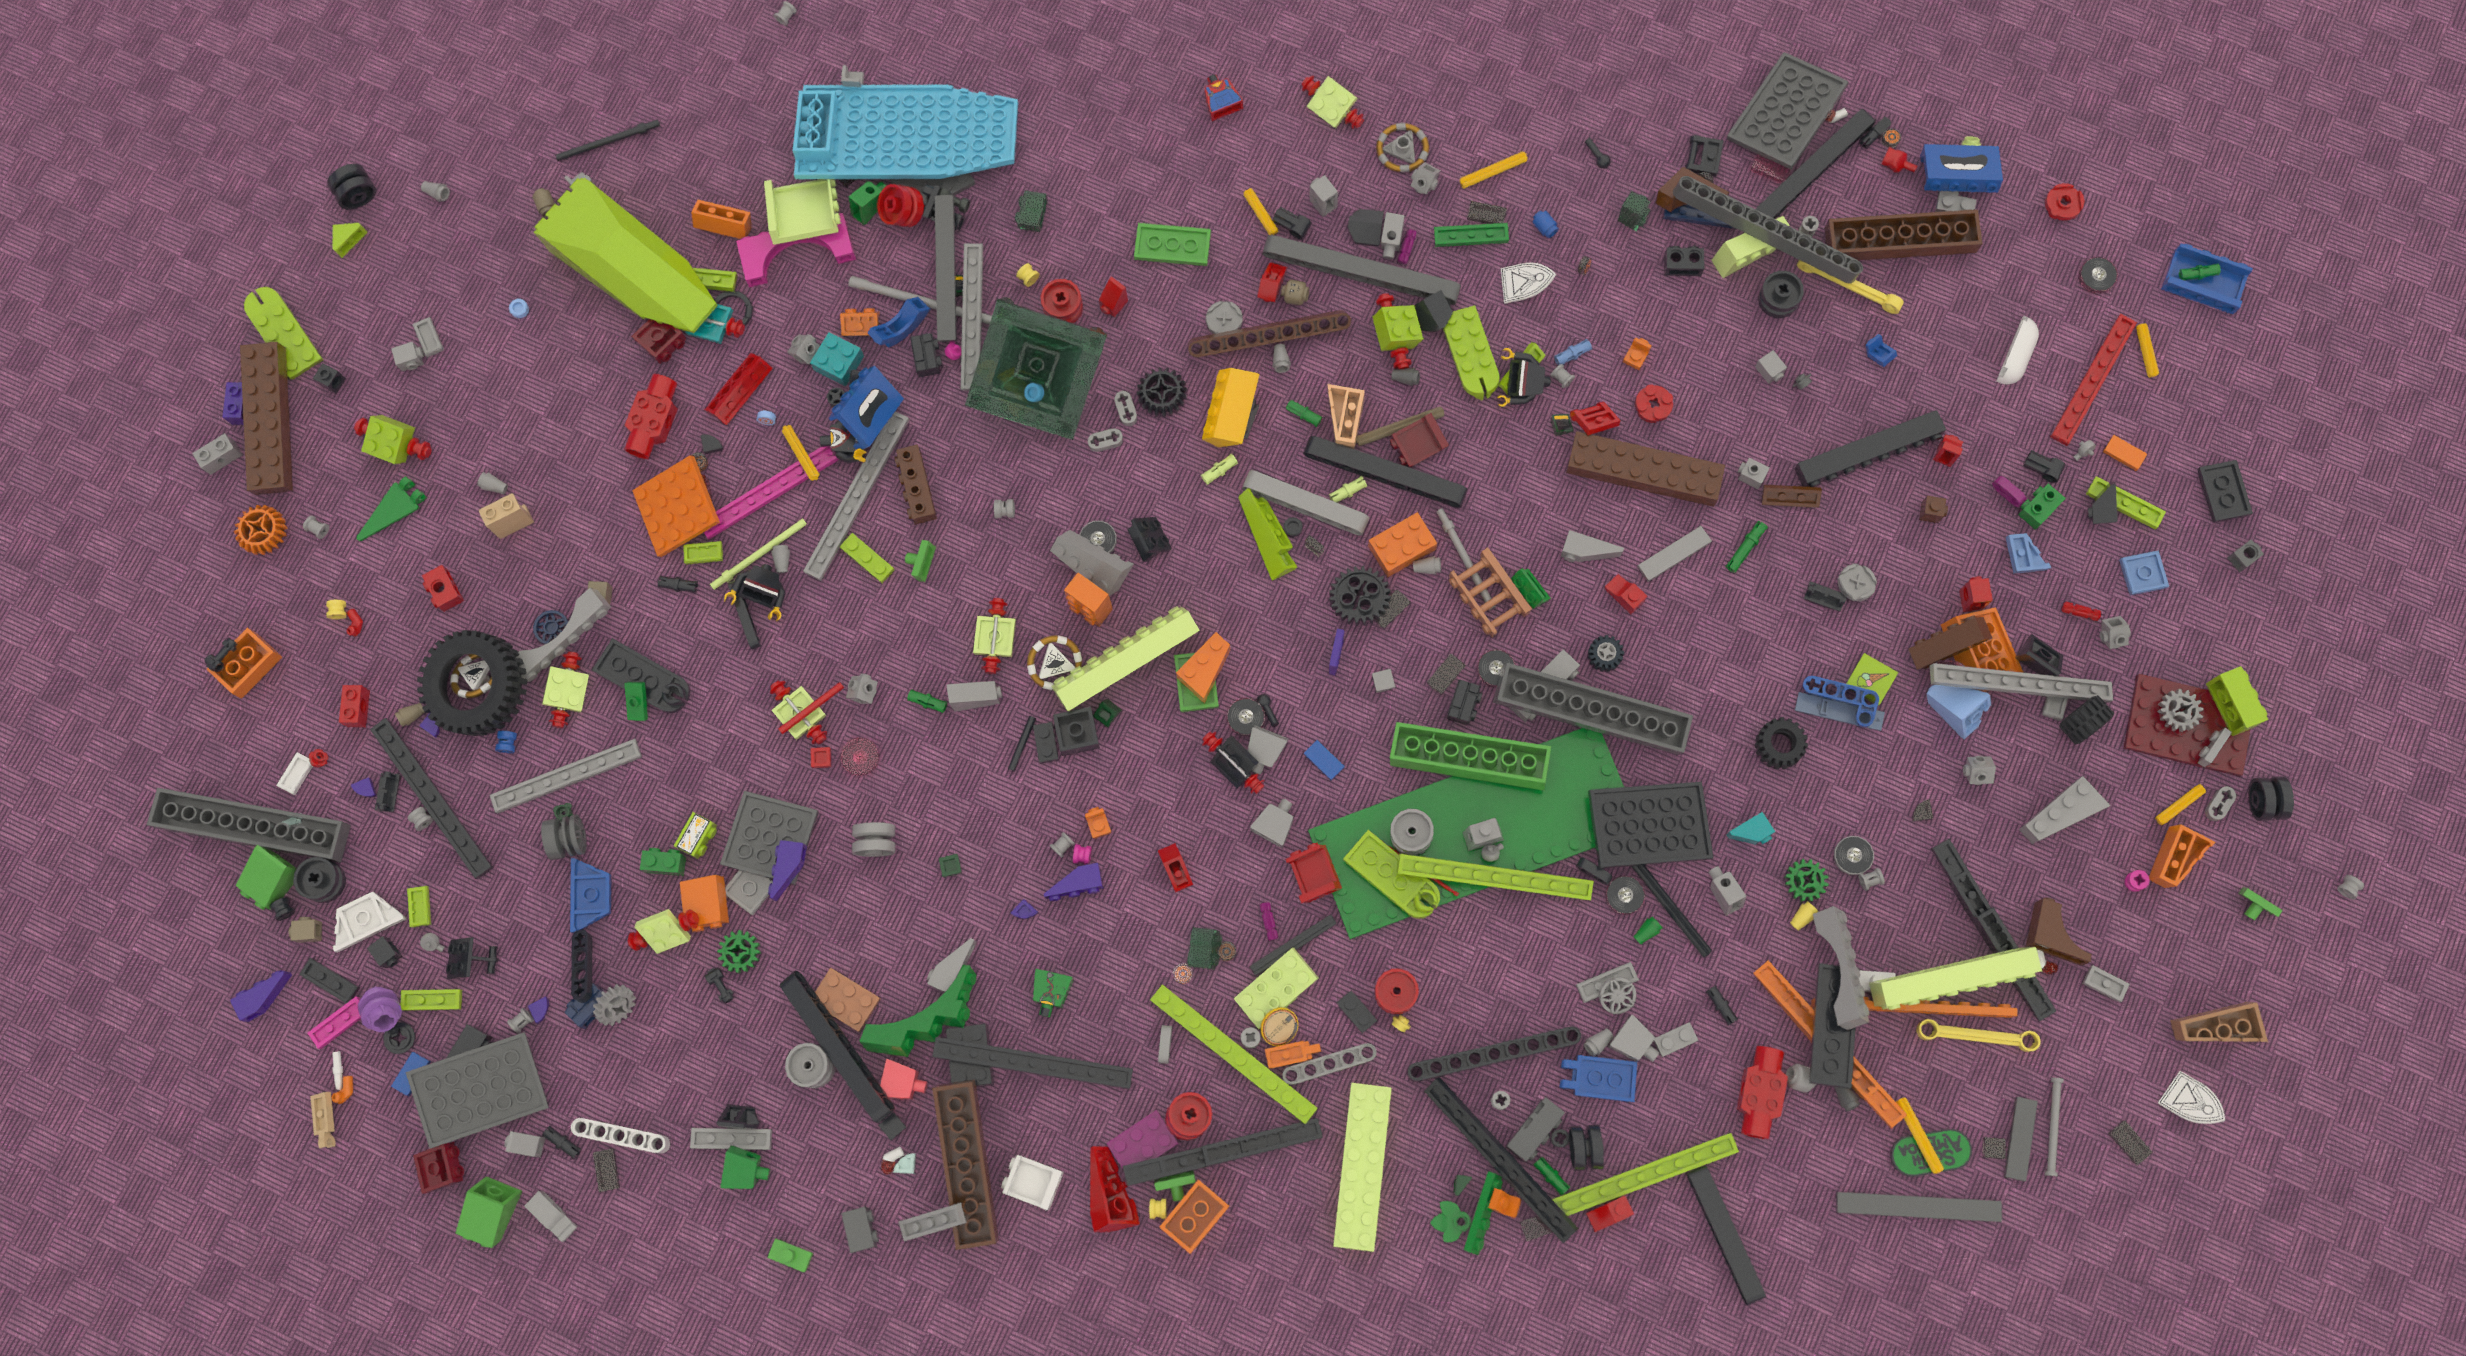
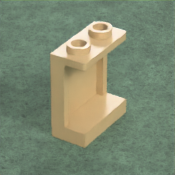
(506, 516)

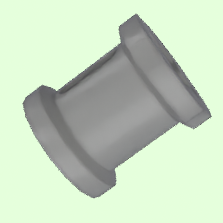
(785, 13)
(1809, 226)
(1562, 376)
(316, 527)
(1062, 844)
(1866, 882)
(520, 1020)
(1503, 1095)

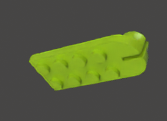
(279, 325)
(1471, 352)
(1379, 866)

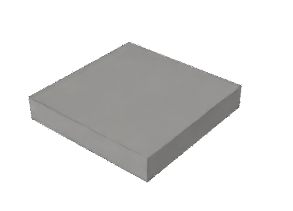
(748, 890)

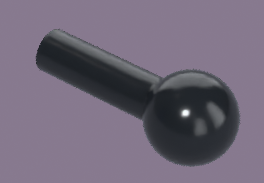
(1603, 161)
(1265, 701)

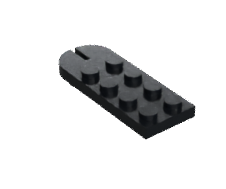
(623, 665)

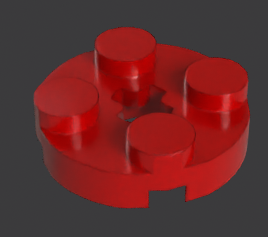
(2071, 195)
(1652, 393)

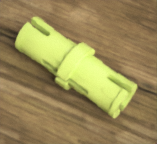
(1219, 469)
(1348, 490)

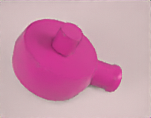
(953, 351)

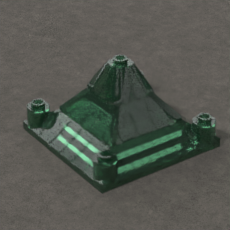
(1035, 349)

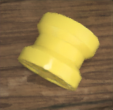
(1028, 275)
(336, 609)
(1158, 1208)

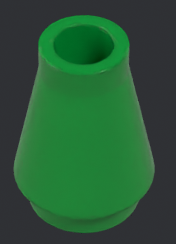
(1648, 930)

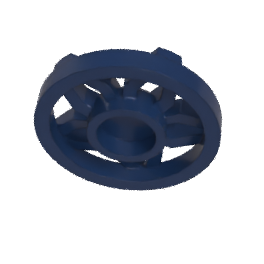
(550, 627)

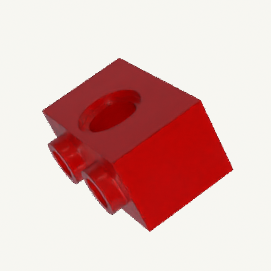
(1975, 594)
(449, 596)
(354, 706)

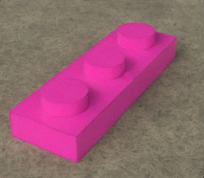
(335, 1024)

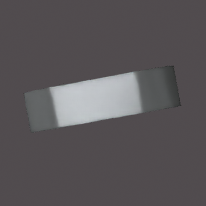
(1121, 410)
(1103, 436)
(2217, 801)
(1165, 1043)

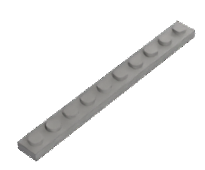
(856, 496)
(2019, 682)

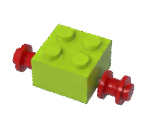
(1397, 329)
(390, 439)

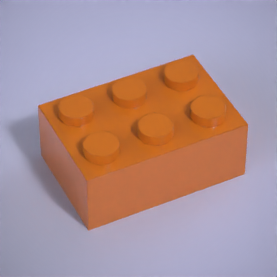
(1402, 544)
(1088, 600)
(246, 664)
(1194, 1216)

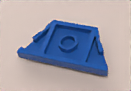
(589, 895)

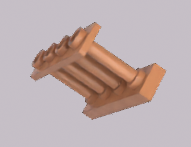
(1498, 576)

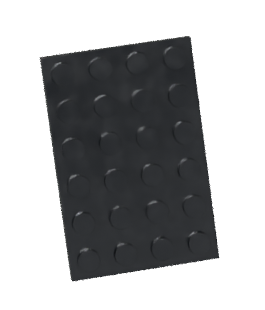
(1650, 824)

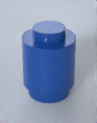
(1545, 224)

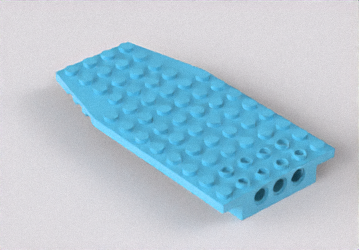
(901, 132)

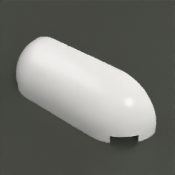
(2019, 352)

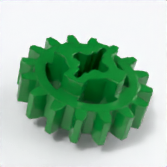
(1813, 884)
(739, 943)

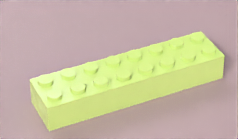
(1125, 657)
(1956, 976)
(1362, 1167)

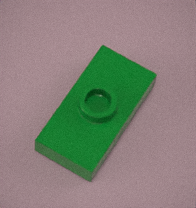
(636, 701)

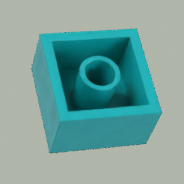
(836, 359)

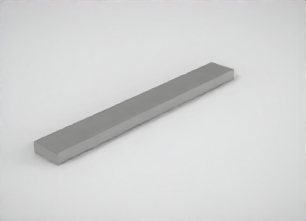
(971, 312)
(565, 776)

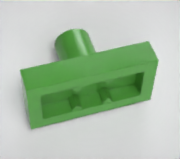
(921, 560)
(2258, 904)
(1175, 1184)
(790, 1255)

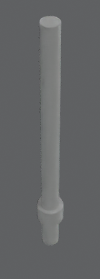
(1448, 527)

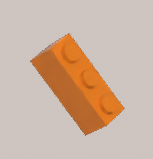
(721, 219)

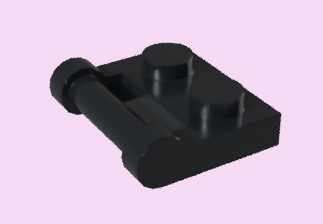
(1710, 155)

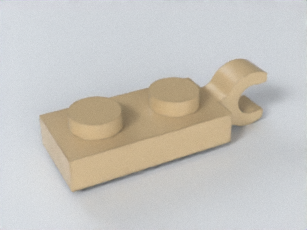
(323, 1119)

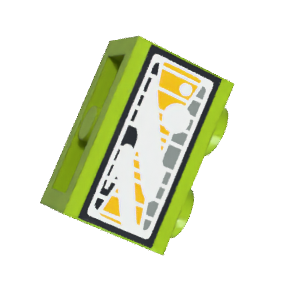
(696, 835)

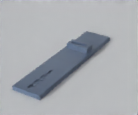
(1835, 710)

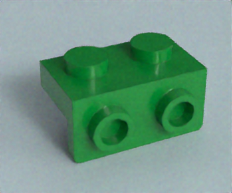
(1530, 588)

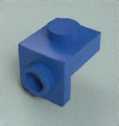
(1880, 351)

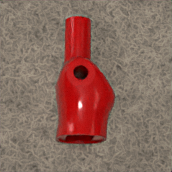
(1897, 160)

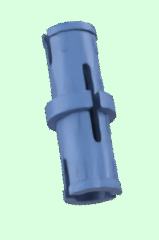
(1573, 352)

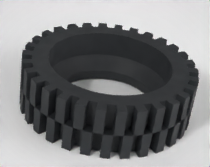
(504, 690)

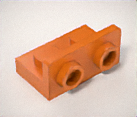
(858, 323)

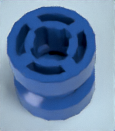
(506, 742)

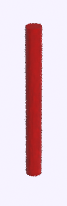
(810, 708)

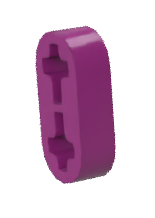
(2009, 491)

